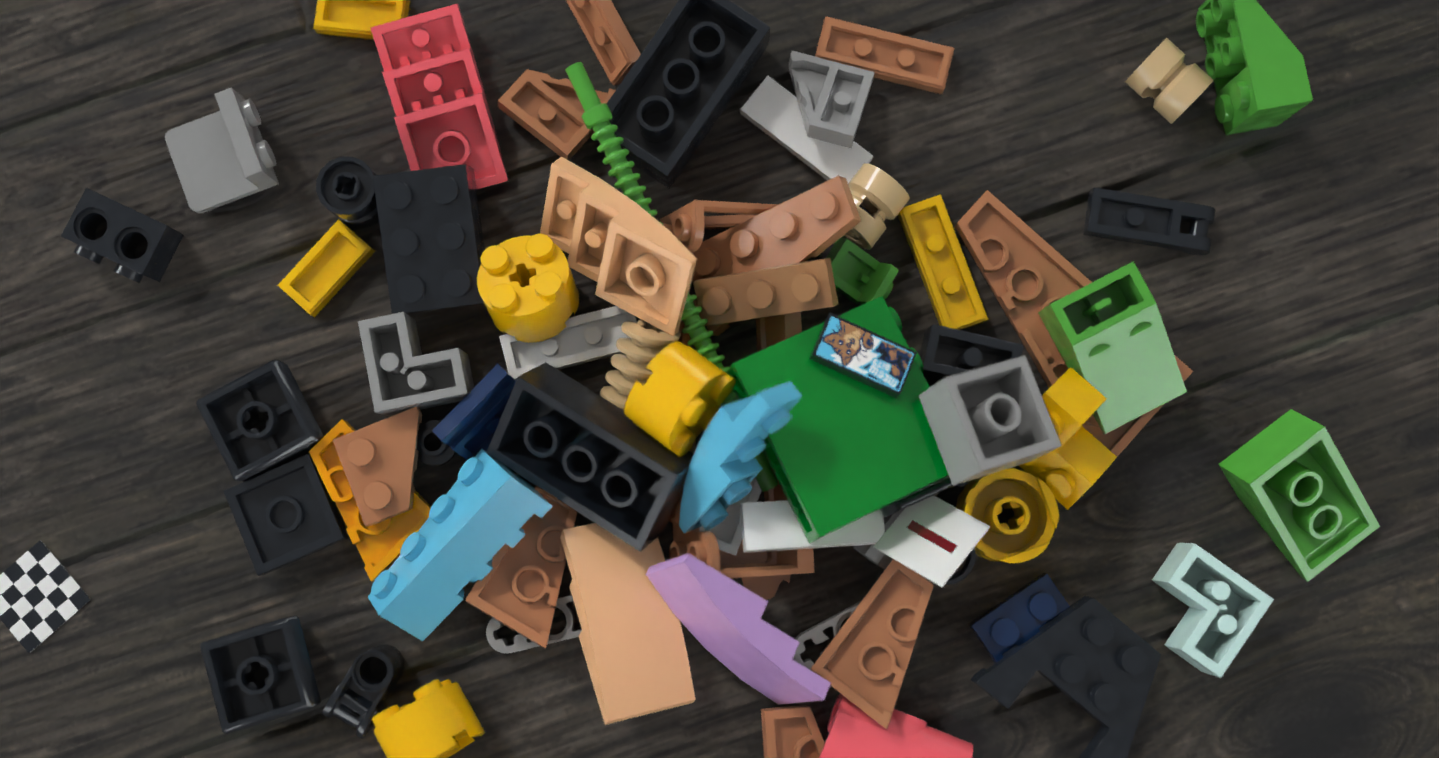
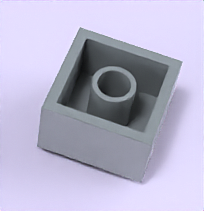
(989, 420)

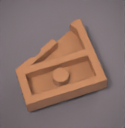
(549, 111)
(382, 465)

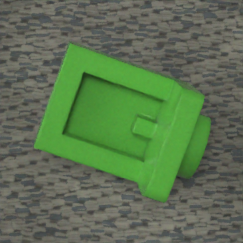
(859, 274)

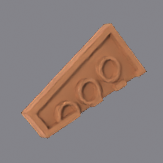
(780, 235)

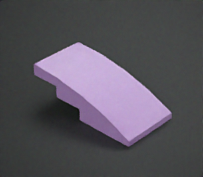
(730, 627)

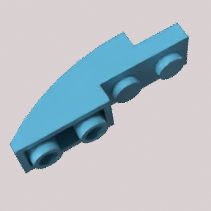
(727, 454)

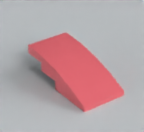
(439, 94)

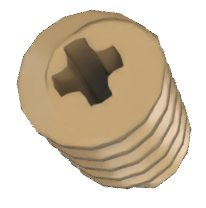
(639, 351)

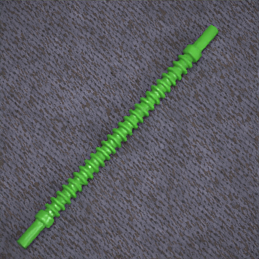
(598, 117)

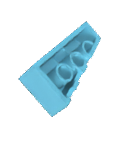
(455, 545)

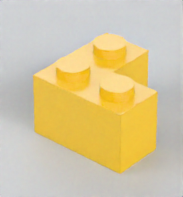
(1082, 457)

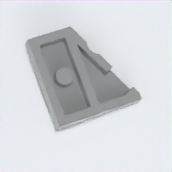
(829, 97)

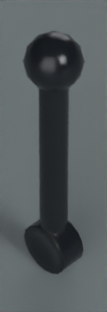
(919, 496)

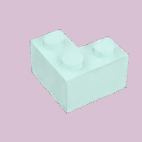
(1220, 609)

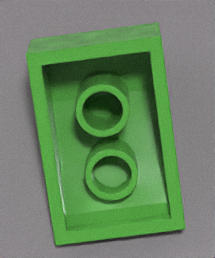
(1300, 492)

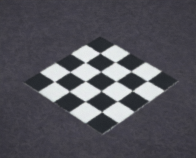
(38, 596)

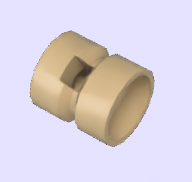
(1169, 80)
(878, 195)

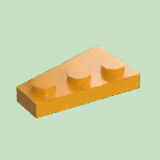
(381, 542)

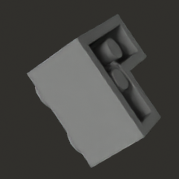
(405, 377)

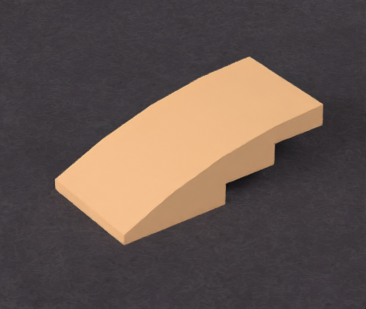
(618, 246)
(627, 628)

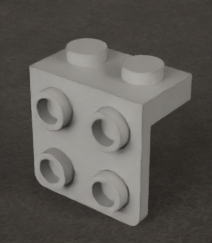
(222, 154)

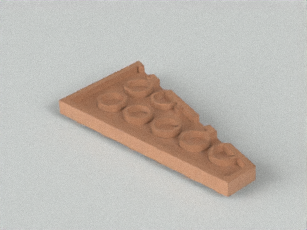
(1025, 279)

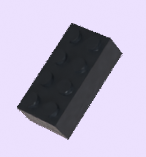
(684, 83)
(589, 455)

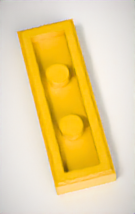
(942, 264)

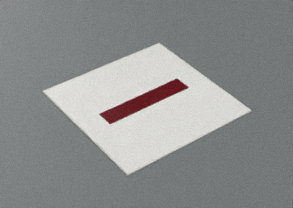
(932, 538)

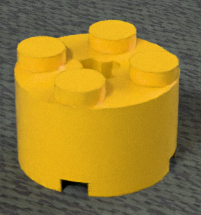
(527, 287)
(678, 397)
(1033, 519)
(430, 727)

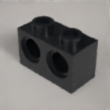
(123, 234)

